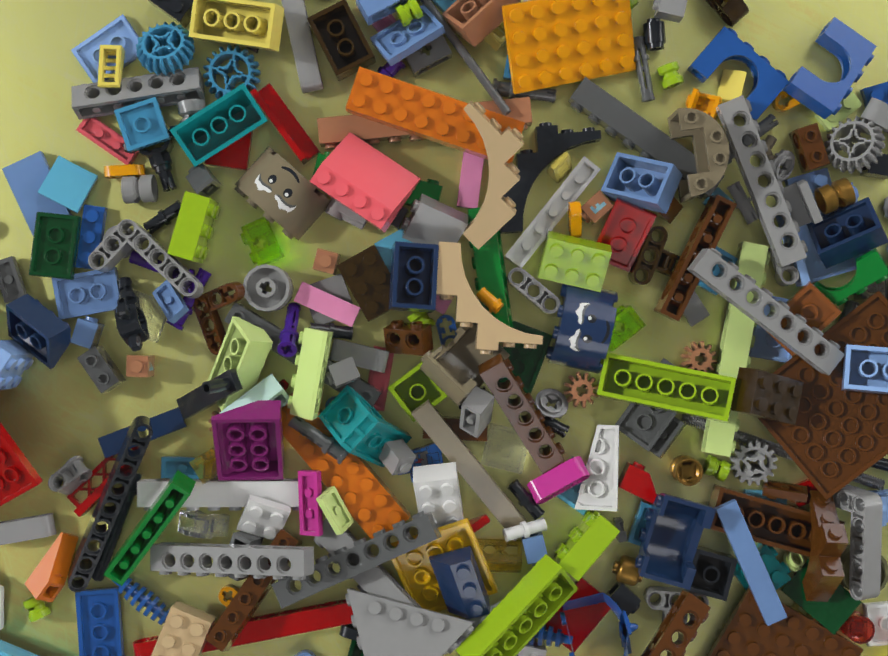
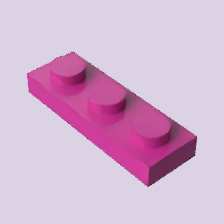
(309, 510)

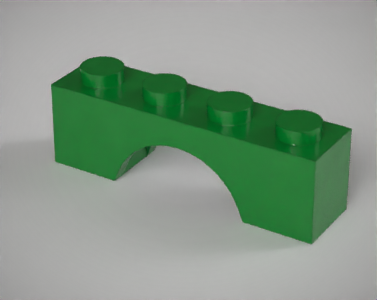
(869, 269)

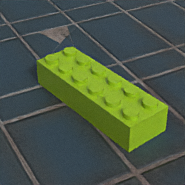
(667, 387)
(521, 612)

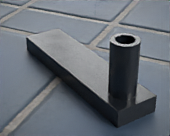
(209, 393)

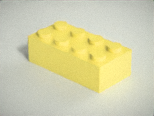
(237, 23)

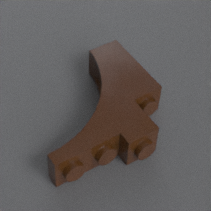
(827, 546)

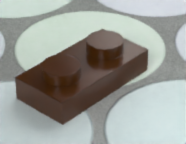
(782, 490)

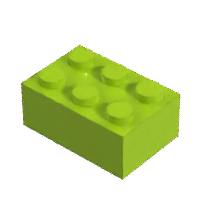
(193, 227)
(574, 261)
(585, 543)

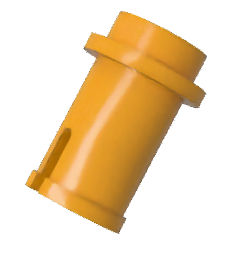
(489, 300)

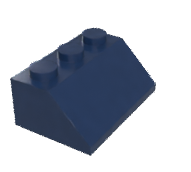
(847, 233)
(37, 329)
(461, 583)

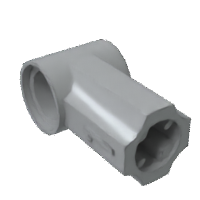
(341, 212)
(779, 271)

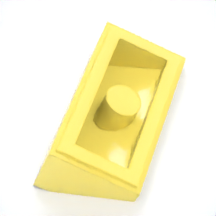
(731, 84)

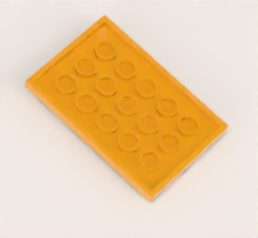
(567, 41)

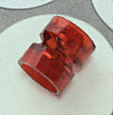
(858, 628)

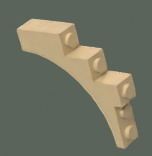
(502, 176)
(469, 311)

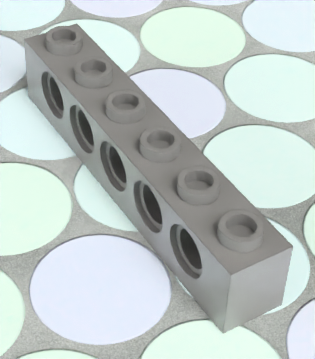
(92, 101)

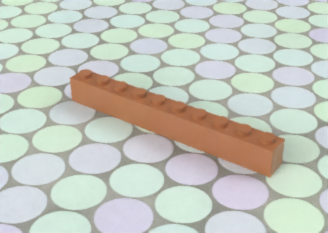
(335, 129)

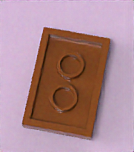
(814, 307)

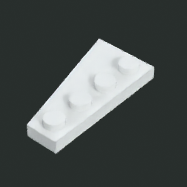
(601, 488)

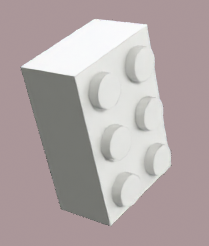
(438, 492)

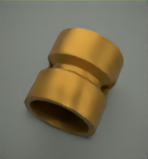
(838, 194)
(686, 470)

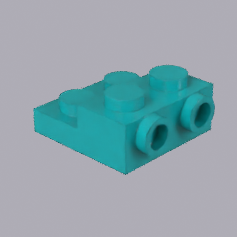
(777, 571)

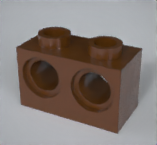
(809, 148)
(408, 341)

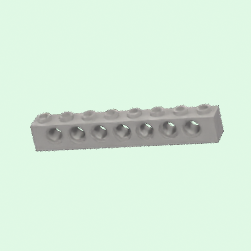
(750, 174)
(829, 352)
(301, 560)

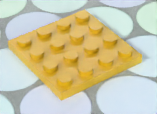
(418, 575)

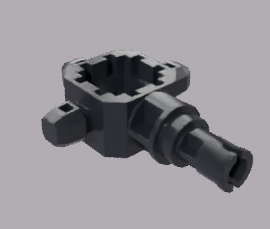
(161, 161)
(130, 317)

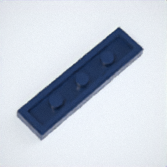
(161, 425)

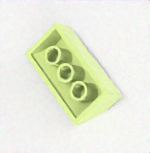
(245, 350)
(310, 374)

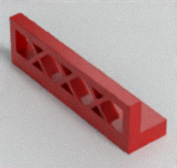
(285, 123)
(93, 497)

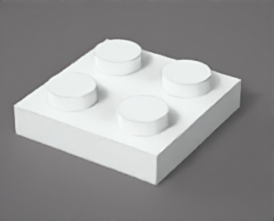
(263, 517)

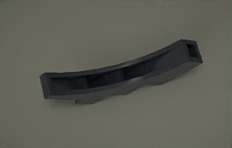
(548, 147)

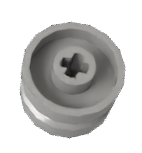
(256, 283)

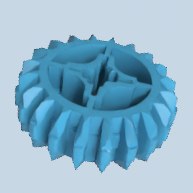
(165, 48)
(234, 56)

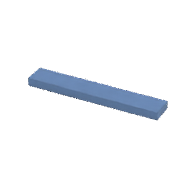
(750, 562)

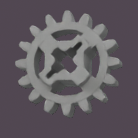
(752, 471)

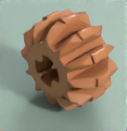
(696, 351)
(583, 396)

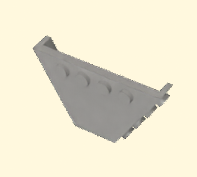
(401, 628)

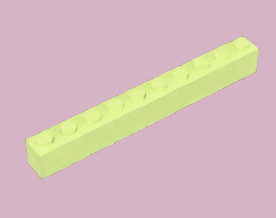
(735, 346)

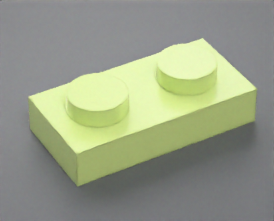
(849, 105)
(335, 510)

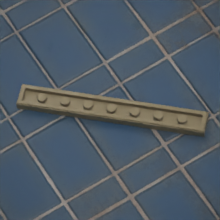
(467, 465)

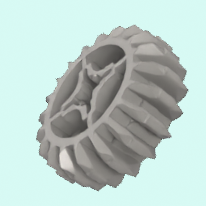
(849, 136)

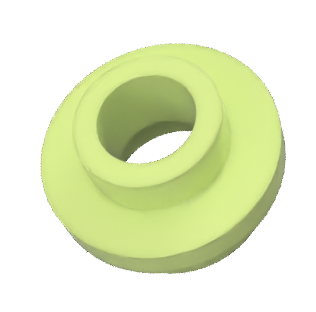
(793, 561)

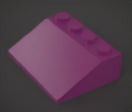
(249, 442)

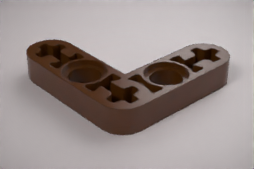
(211, 307)

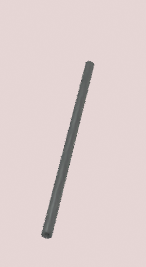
(468, 59)

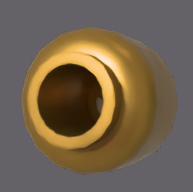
(626, 571)

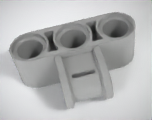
(665, 597)

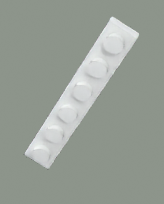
(552, 212)

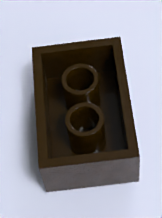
(341, 39)
(368, 281)
(767, 395)

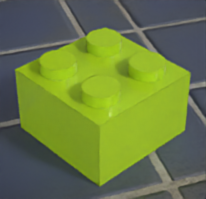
(415, 389)

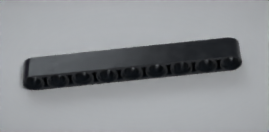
(109, 494)

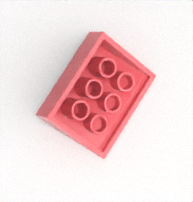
(365, 181)

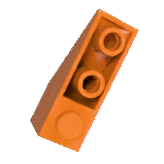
(53, 569)

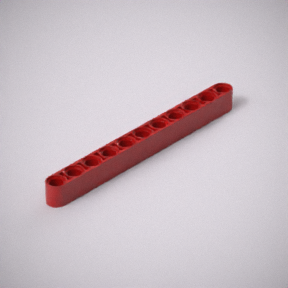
(275, 625)

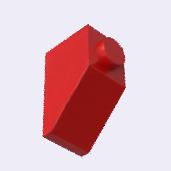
(637, 481)

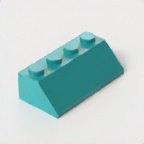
(219, 125)

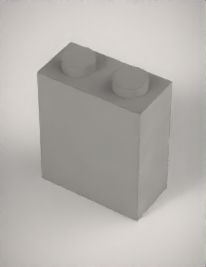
(433, 222)

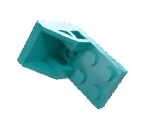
(359, 426)

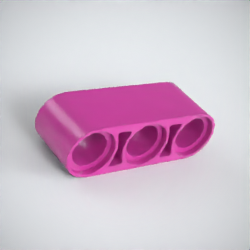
(558, 480)

